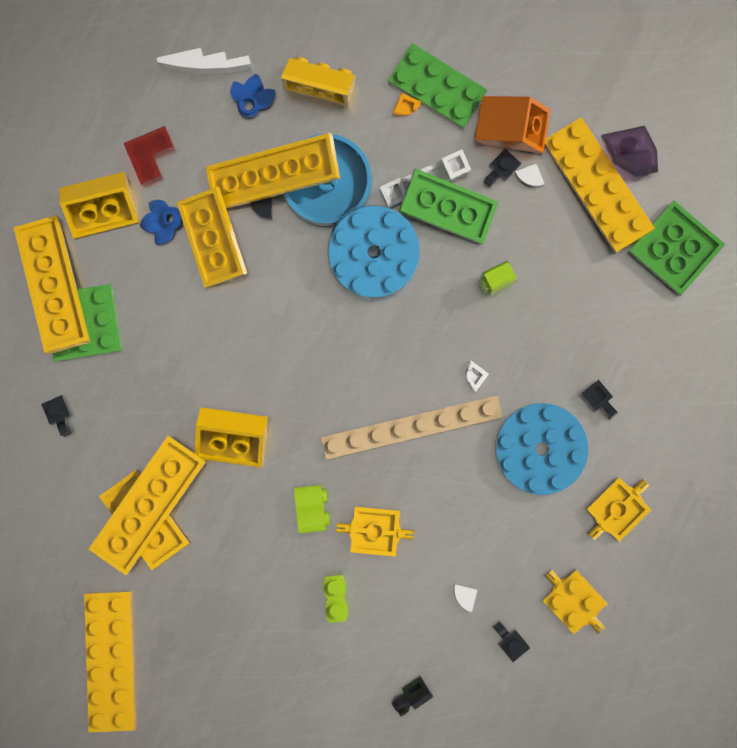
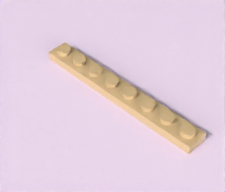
(411, 427)

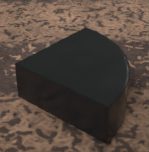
(263, 208)

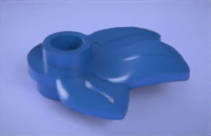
(252, 93)
(158, 222)

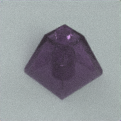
(632, 150)

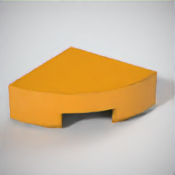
(405, 106)

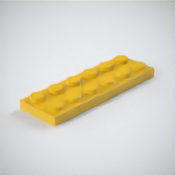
(275, 171)
(598, 185)
(51, 285)
(147, 505)
(109, 661)

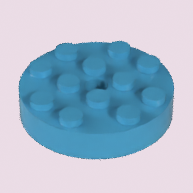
(328, 203)
(396, 250)
(565, 452)

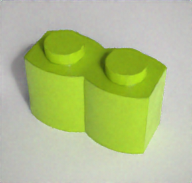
(497, 278)
(310, 508)
(336, 605)

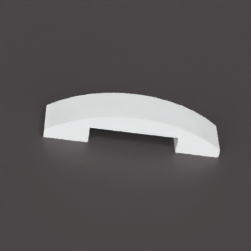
(448, 169)

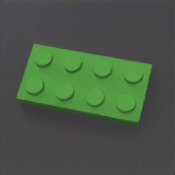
(437, 86)
(448, 206)

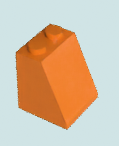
(512, 123)

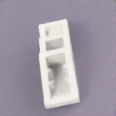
(194, 62)

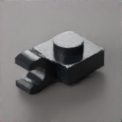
(503, 166)
(598, 397)
(57, 413)
(512, 642)
(414, 695)

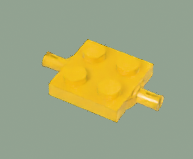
(618, 509)
(375, 531)
(574, 601)

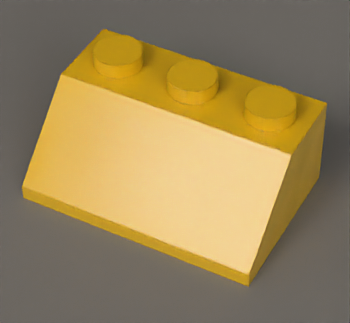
(318, 80)
(98, 205)
(230, 437)

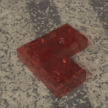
(142, 153)

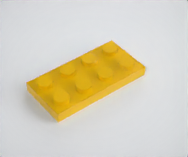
(211, 237)
(168, 538)

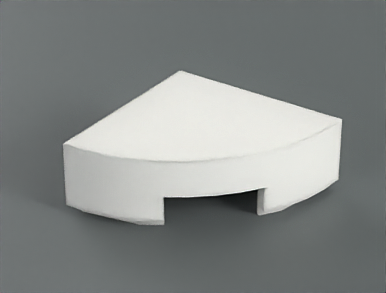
(530, 176)
(475, 375)
(465, 596)

